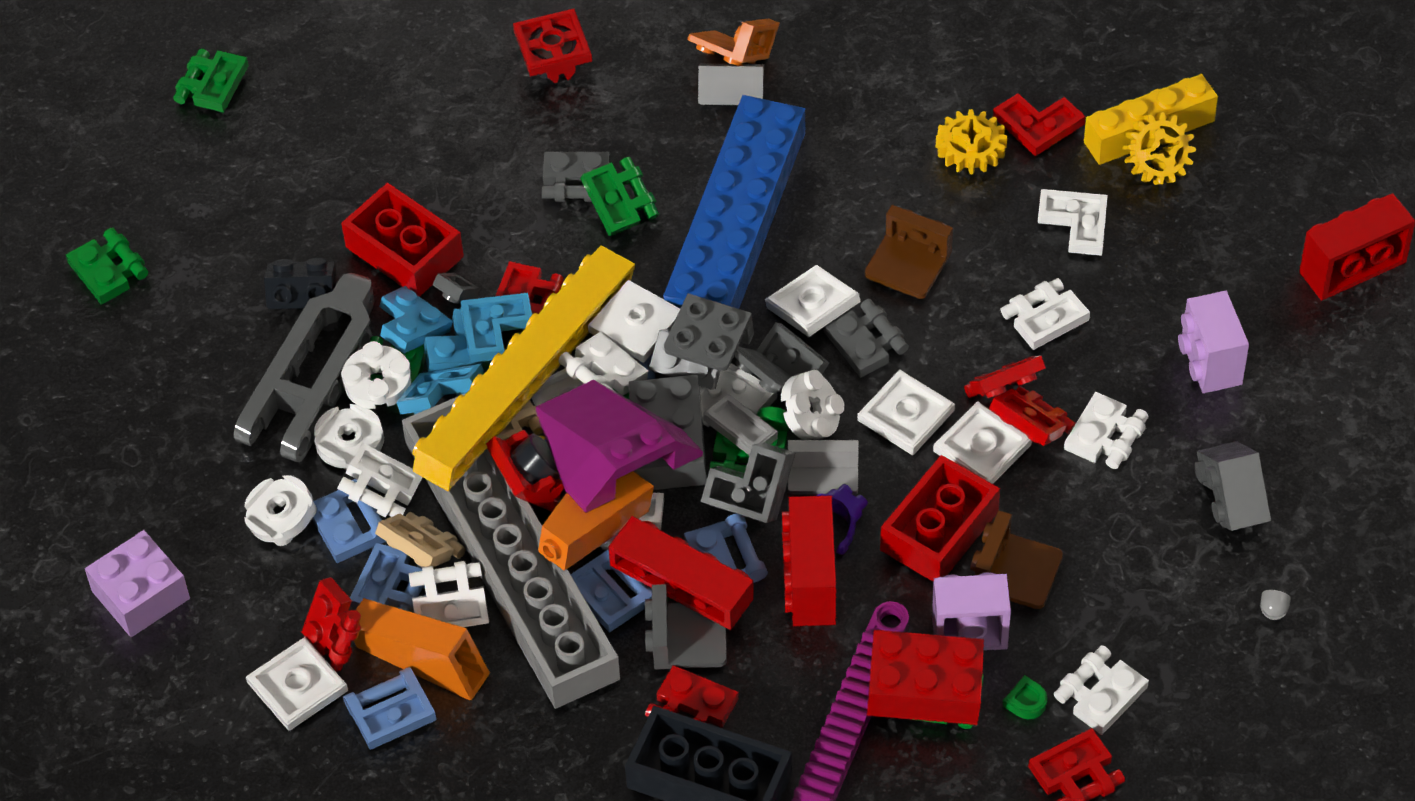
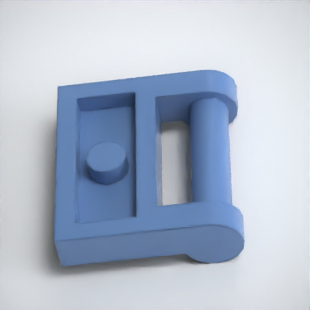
(340, 528)
(711, 540)
(604, 595)
(393, 716)

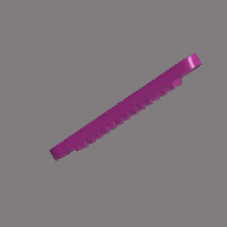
(847, 717)

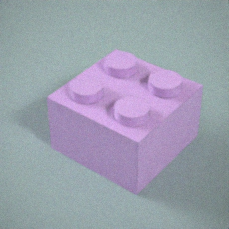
(1213, 342)
(137, 583)
(973, 608)

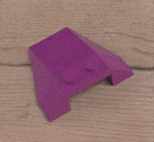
(605, 436)

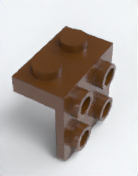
(910, 252)
(1028, 564)

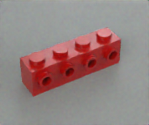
(689, 575)

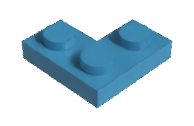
(487, 318)
(412, 320)
(449, 351)
(432, 386)

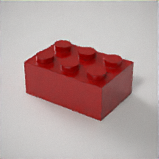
(402, 239)
(1356, 246)
(939, 519)
(809, 561)
(925, 677)

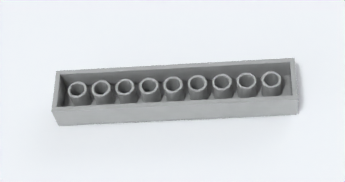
(530, 591)

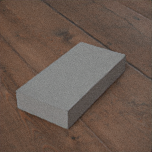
(739, 424)

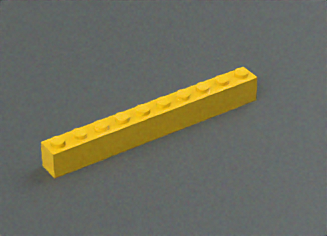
(520, 370)

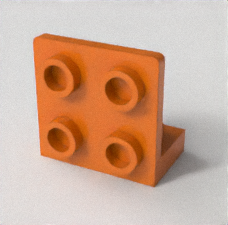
(750, 43)

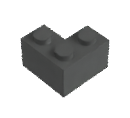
(1237, 484)
(758, 490)

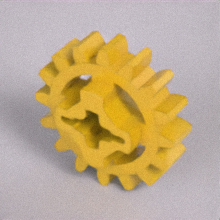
(986, 137)
(1153, 137)

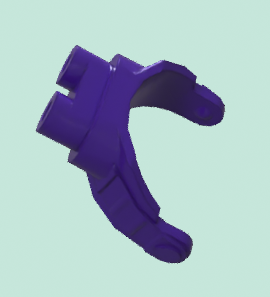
(849, 508)

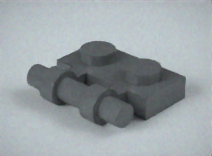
(563, 173)
(858, 345)

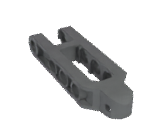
(276, 391)

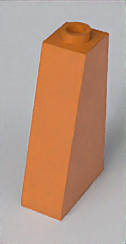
(573, 534)
(427, 645)

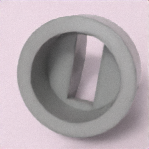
(1274, 604)

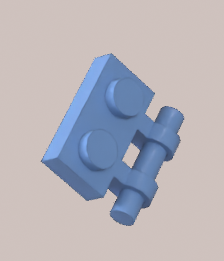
(382, 576)

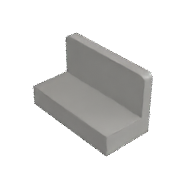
(728, 82)
(823, 466)

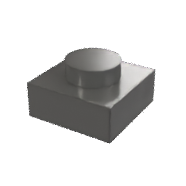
(455, 287)

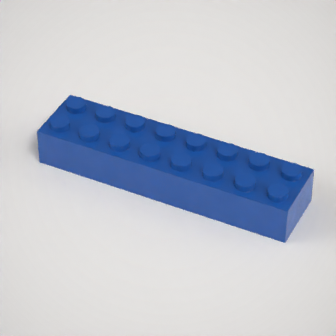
(738, 203)

